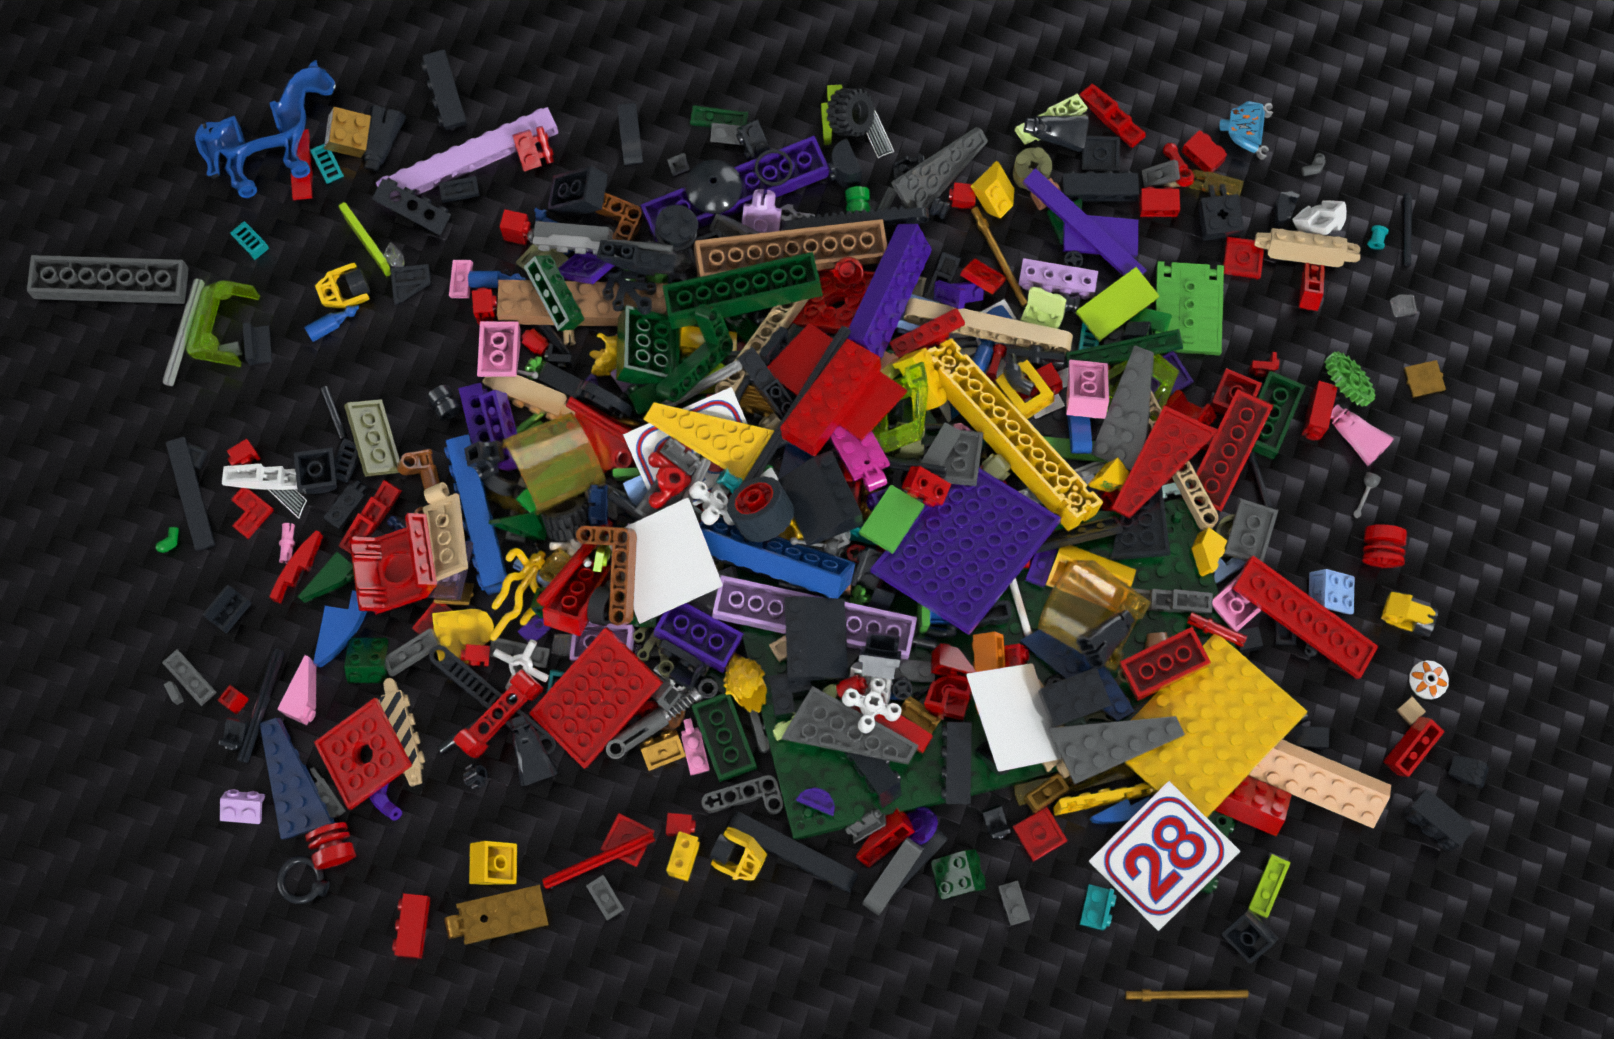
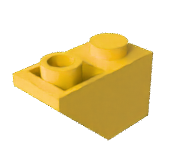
(1207, 550)

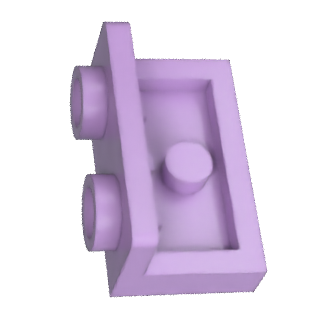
(241, 806)

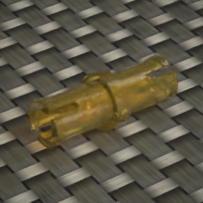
(505, 502)

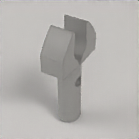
(793, 214)

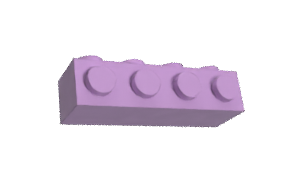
(1058, 278)

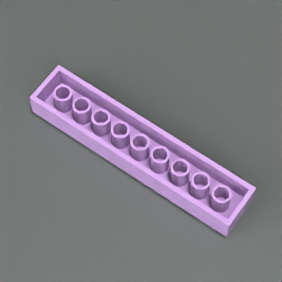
(764, 608)

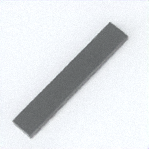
(941, 447)

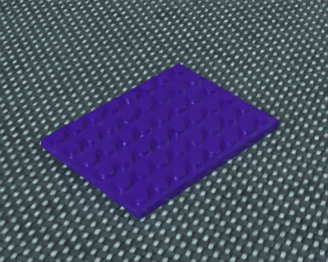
(967, 550)

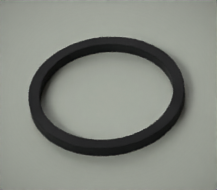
(773, 183)

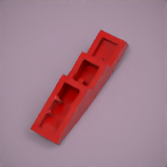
(1111, 115)
(303, 186)
(372, 514)
(299, 561)
(904, 728)

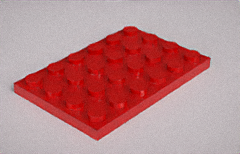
(596, 697)

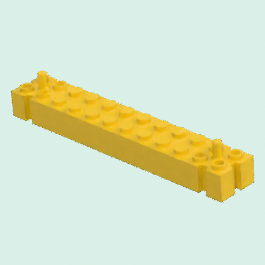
(1013, 437)

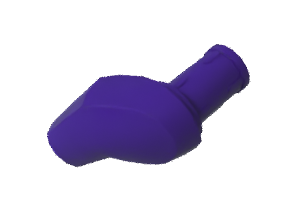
(384, 804)

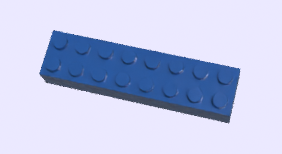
(476, 510)
(780, 559)

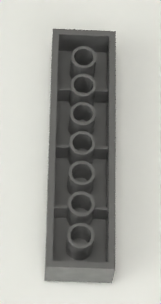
(107, 279)

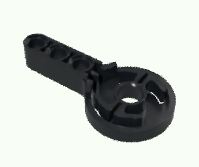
(583, 390)

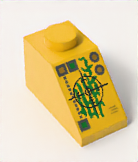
(1110, 476)

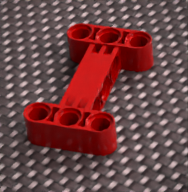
(472, 739)

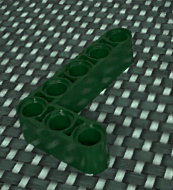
(703, 360)

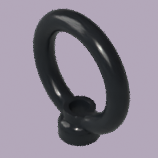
(319, 886)

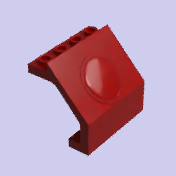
(394, 566)

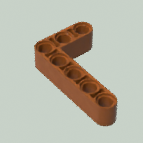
(622, 217)
(617, 567)

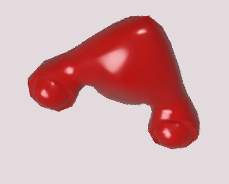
(670, 480)

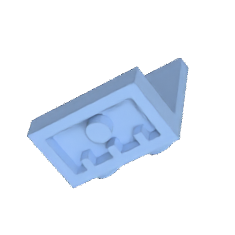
(1332, 590)

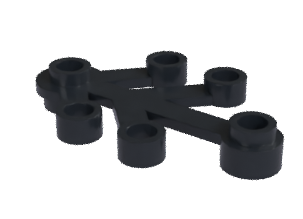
(617, 274)

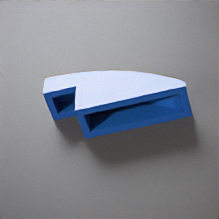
(336, 630)

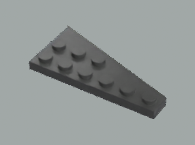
(833, 725)
(1102, 746)

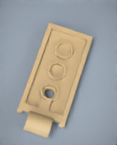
(446, 538)

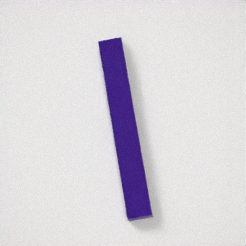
(1081, 223)

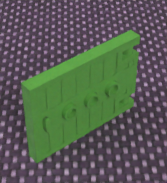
(1193, 303)

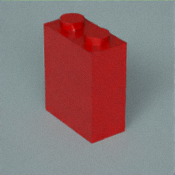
(1319, 410)

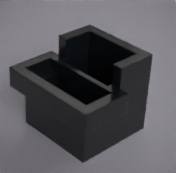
(880, 655)

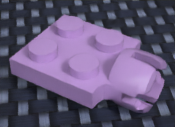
(762, 213)

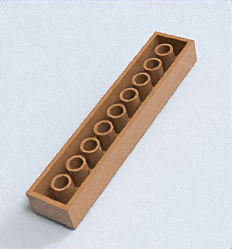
(828, 243)
(521, 303)

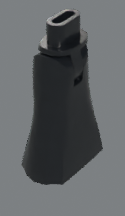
(1065, 131)
(381, 135)
(1101, 641)
(531, 756)

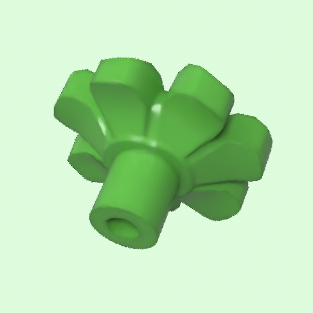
(534, 365)
(859, 596)

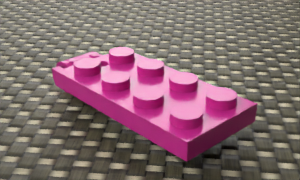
(857, 453)

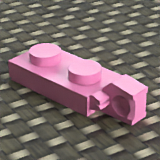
(694, 749)

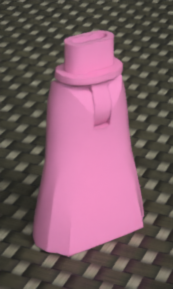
(1362, 436)

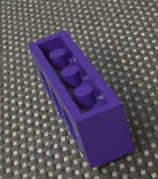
(470, 397)
(499, 422)

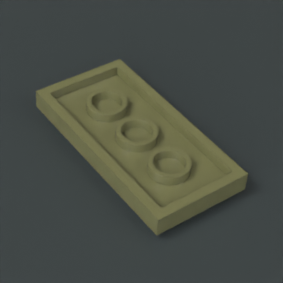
(372, 437)

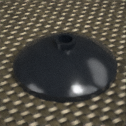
(713, 197)

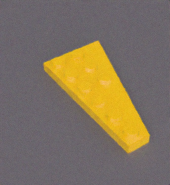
(717, 439)

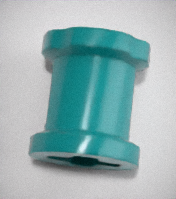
(1378, 237)
(729, 480)

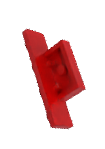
(929, 334)

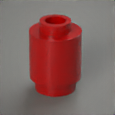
(535, 342)
(855, 682)

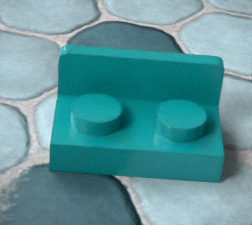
(1097, 907)

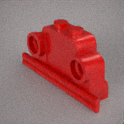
(604, 435)

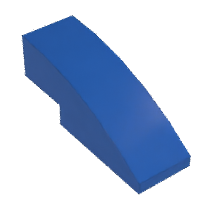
(1119, 813)

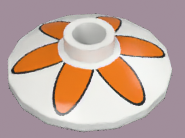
(1422, 686)

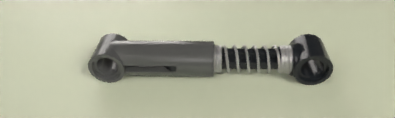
(659, 718)

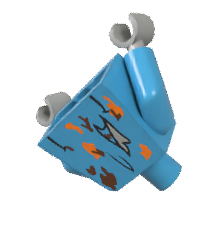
(1247, 126)

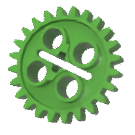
(1350, 378)

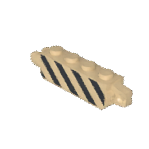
(395, 707)

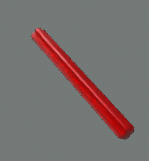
(567, 571)
(598, 860)

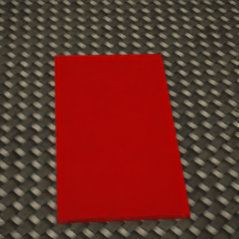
(800, 358)

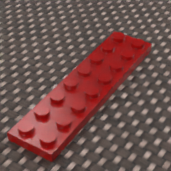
(1305, 617)

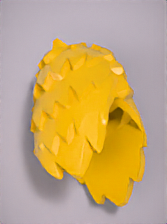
(746, 683)

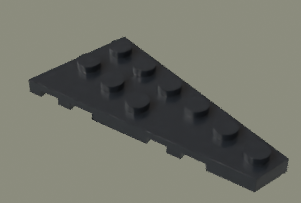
(1143, 533)

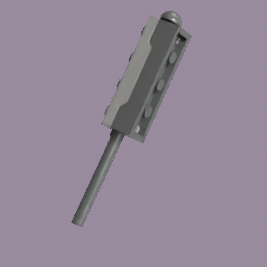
(579, 238)

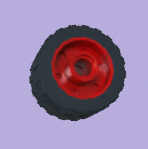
(760, 509)

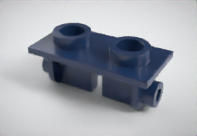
(599, 512)

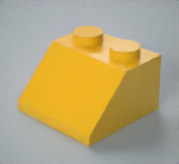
(994, 191)
(493, 863)

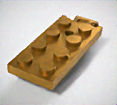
(506, 915)

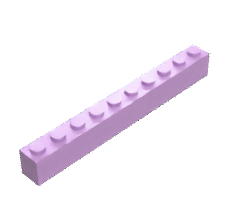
(470, 155)

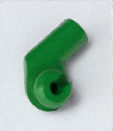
(169, 542)

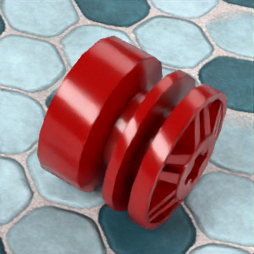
(1384, 546)
(330, 845)

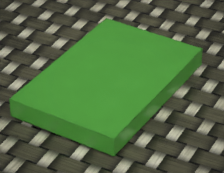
(891, 519)

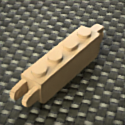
(1308, 247)
(531, 395)

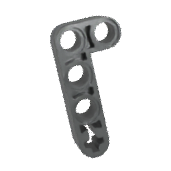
(741, 798)
(892, 876)

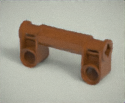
(422, 464)

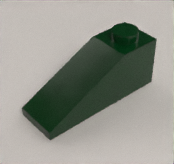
(523, 524)
(331, 577)

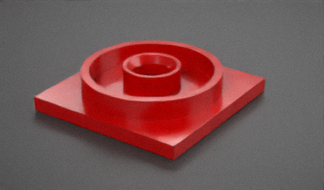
(819, 309)
(342, 753)

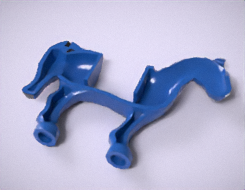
(289, 119)

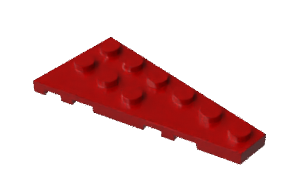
(1165, 452)

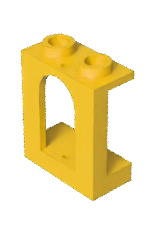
(1034, 405)
(683, 856)

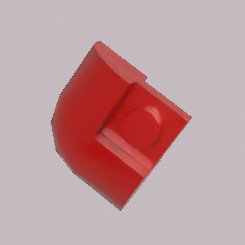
(949, 697)

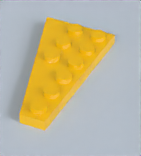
(1103, 797)

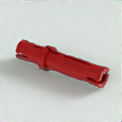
(1208, 625)

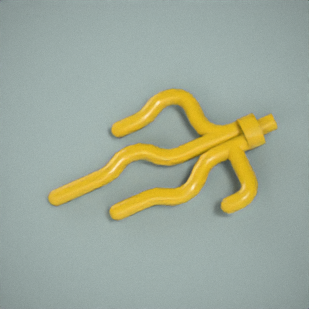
(528, 574)

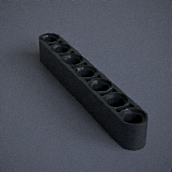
(795, 852)

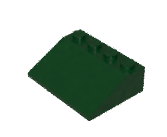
(645, 347)

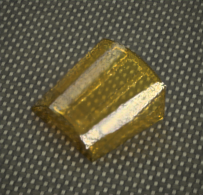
(555, 461)
(1084, 599)

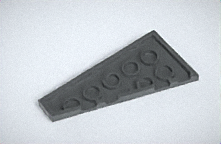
(932, 177)
(1128, 415)

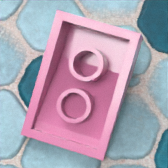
(498, 349)
(1087, 389)
(1234, 607)
(300, 696)

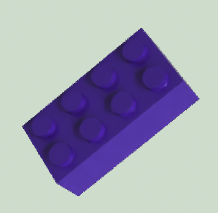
(699, 635)

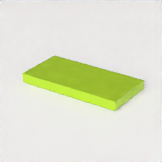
(365, 239)
(1117, 304)

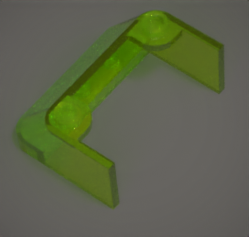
(201, 342)

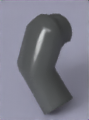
(1316, 166)

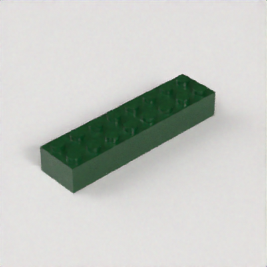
(744, 289)

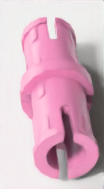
(286, 542)

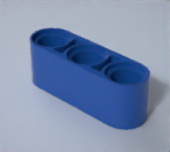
(1079, 434)

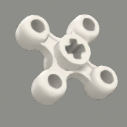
(714, 502)
(871, 704)

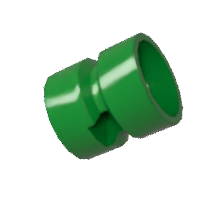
(857, 199)

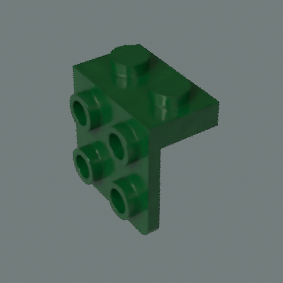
(366, 660)
(958, 874)

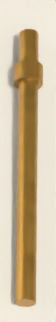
(983, 225)
(1147, 994)

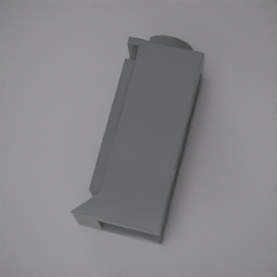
(666, 695)

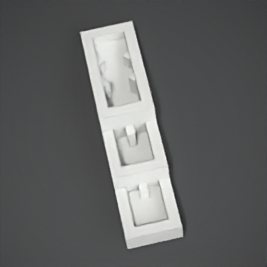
(259, 477)

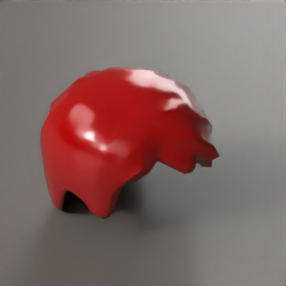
(848, 271)

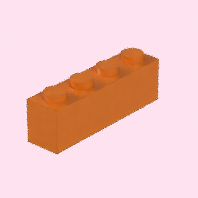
(988, 652)

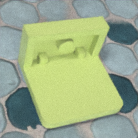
(1044, 308)

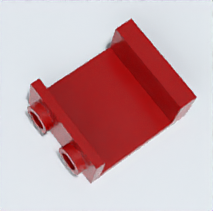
(1180, 404)

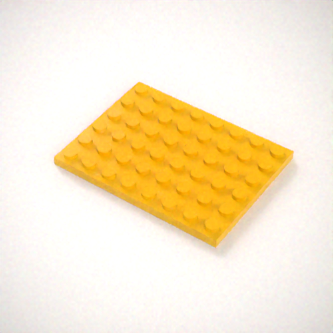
(1229, 726)

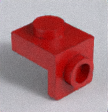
(1262, 368)

